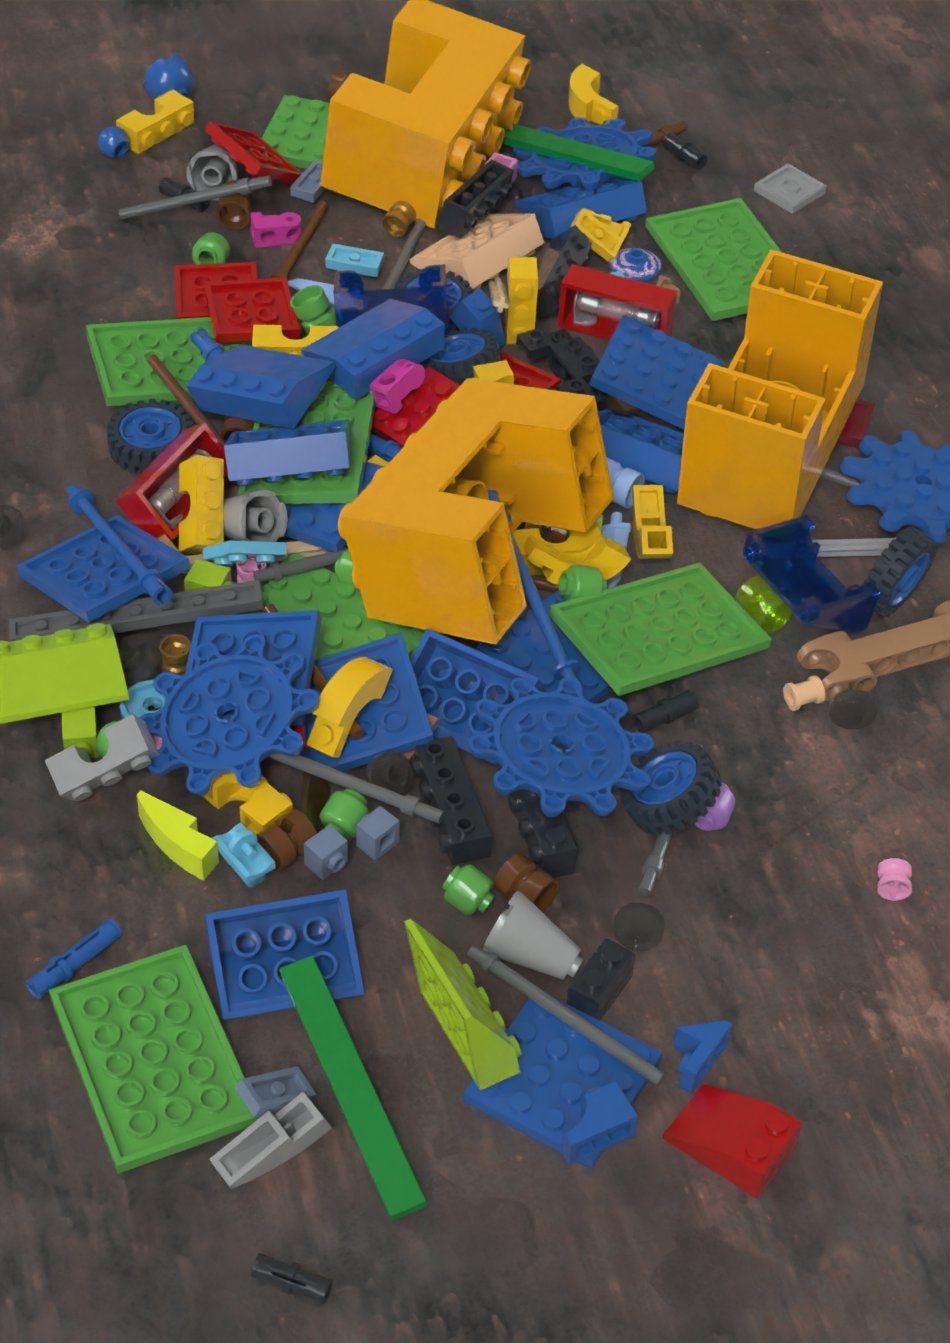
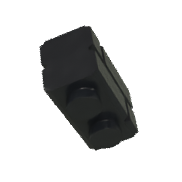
(601, 979)

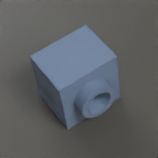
(377, 832)
(326, 852)

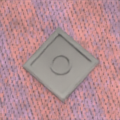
(790, 188)

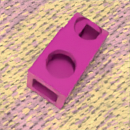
(274, 229)
(396, 383)

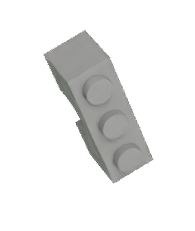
(128, 749)

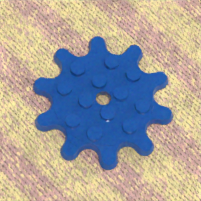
(607, 136)
(904, 482)
(260, 726)
(590, 732)

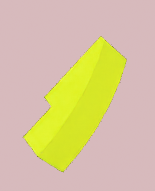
(178, 836)

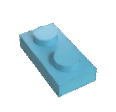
(354, 259)

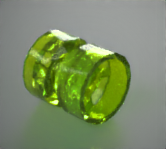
(763, 604)

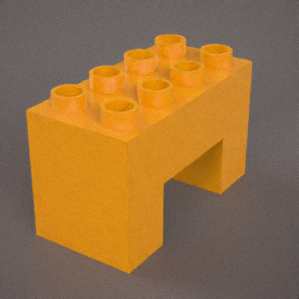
(432, 117)
(776, 412)
(431, 540)

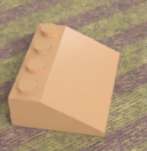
(486, 249)

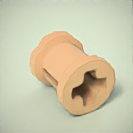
(804, 693)

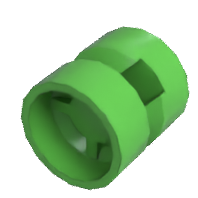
(313, 308)

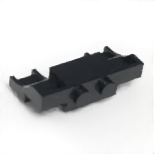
(568, 360)

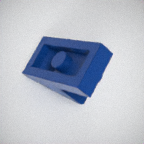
(701, 1048)

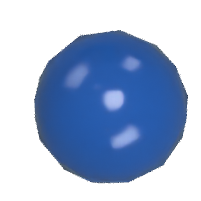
(113, 142)

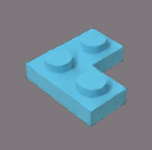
(238, 551)

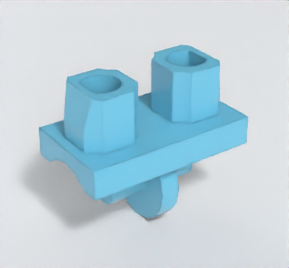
(245, 854)

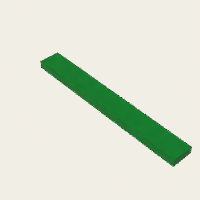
(578, 152)
(353, 1089)

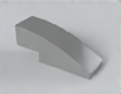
(270, 1141)

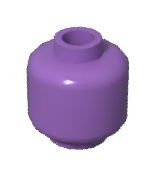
(720, 813)

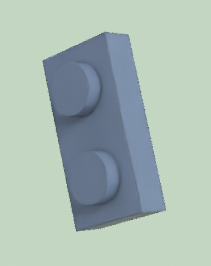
(308, 184)
(273, 1090)

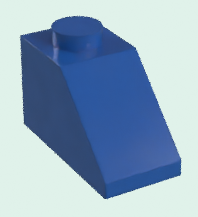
(479, 313)

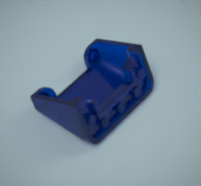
(353, 301)
(790, 566)

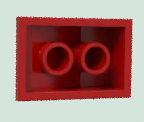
(735, 1136)

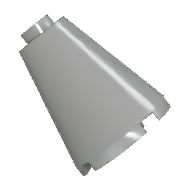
(211, 169)
(255, 517)
(532, 940)

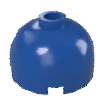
(168, 75)

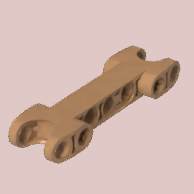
(862, 660)

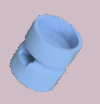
(622, 483)

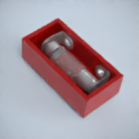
(596, 301)
(154, 496)

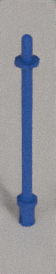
(149, 580)
(564, 667)

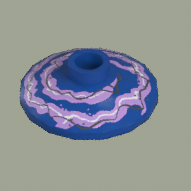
(636, 264)

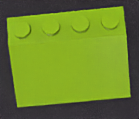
(60, 673)
(462, 1010)

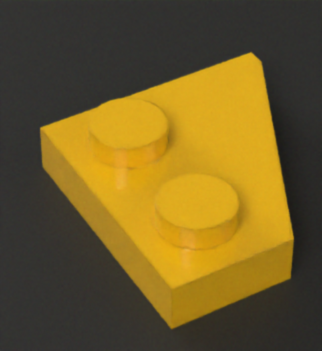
(602, 232)

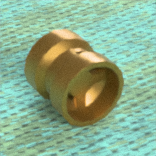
(398, 219)
(174, 653)

